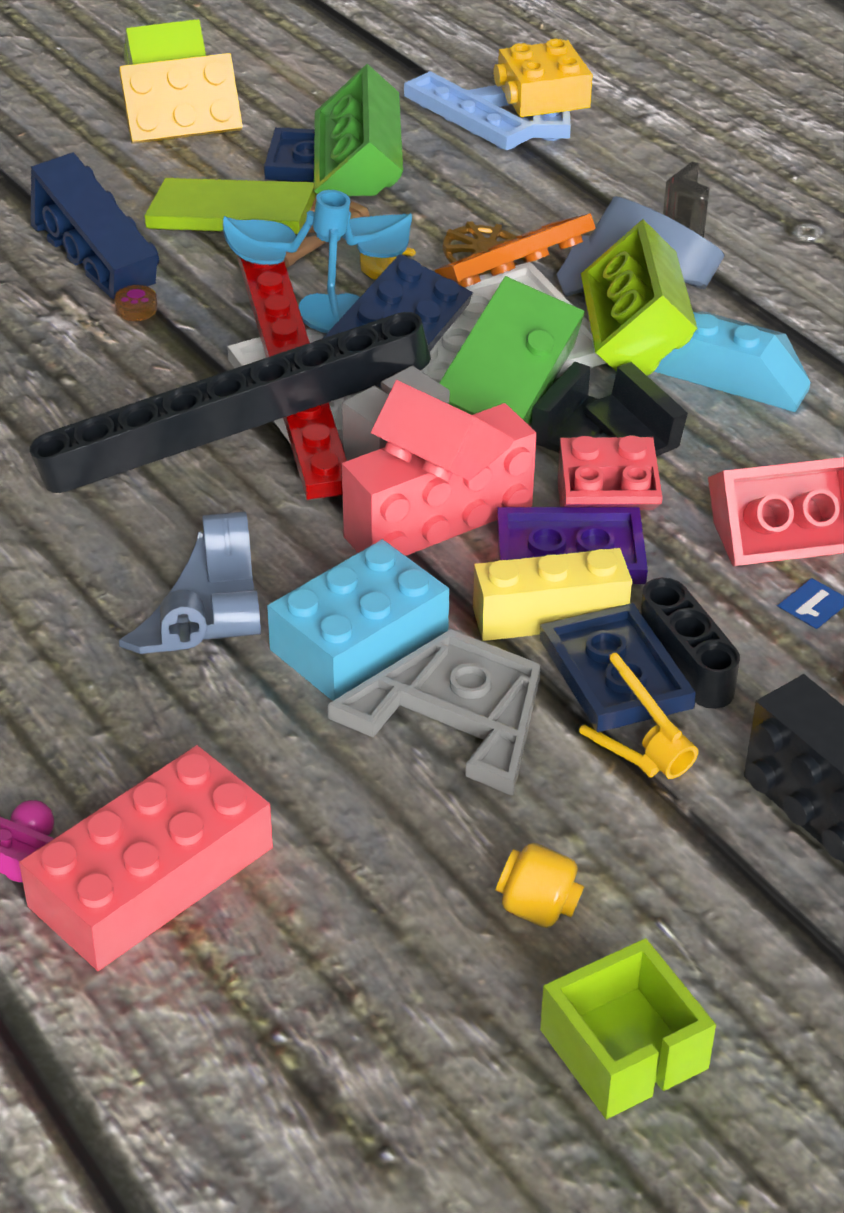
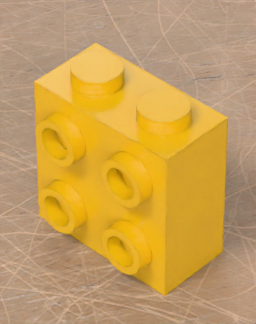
(543, 78)

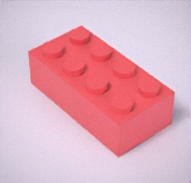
(417, 509)
(146, 856)

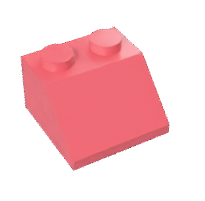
(438, 433)

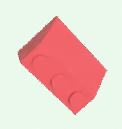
(780, 511)

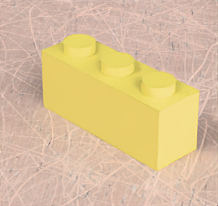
(523, 593)

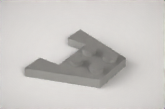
(461, 686)

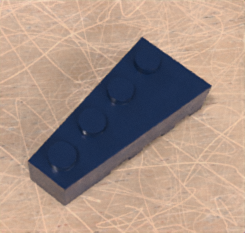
(90, 225)

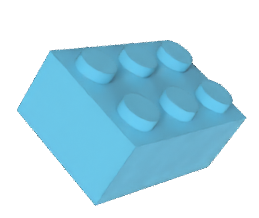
(358, 619)

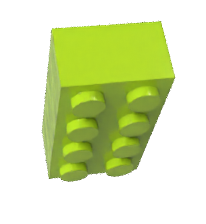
(638, 301)

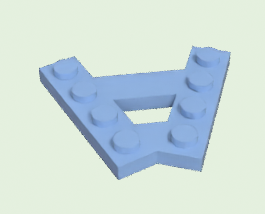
(482, 114)

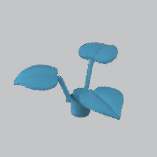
(268, 242)

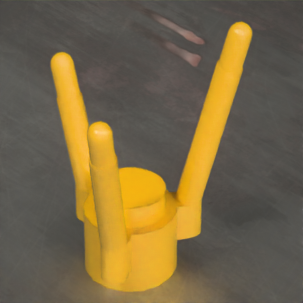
(664, 744)

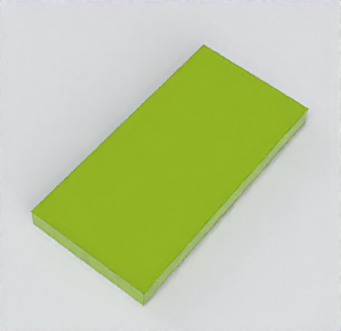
(205, 202)

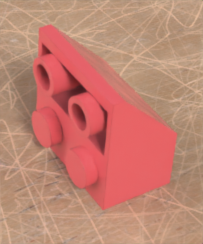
(609, 472)

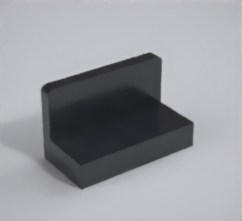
(562, 409)
(639, 410)

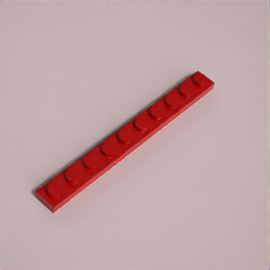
(281, 328)

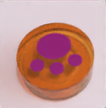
(136, 303)

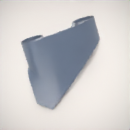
(695, 254)
(211, 595)

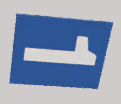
(813, 603)

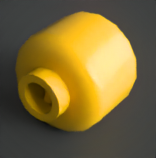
(539, 885)

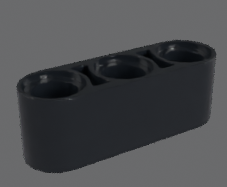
(692, 641)

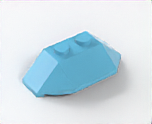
(740, 362)

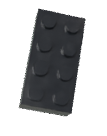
(800, 758)

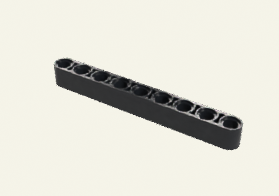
(229, 402)

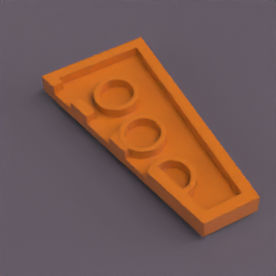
(530, 245)

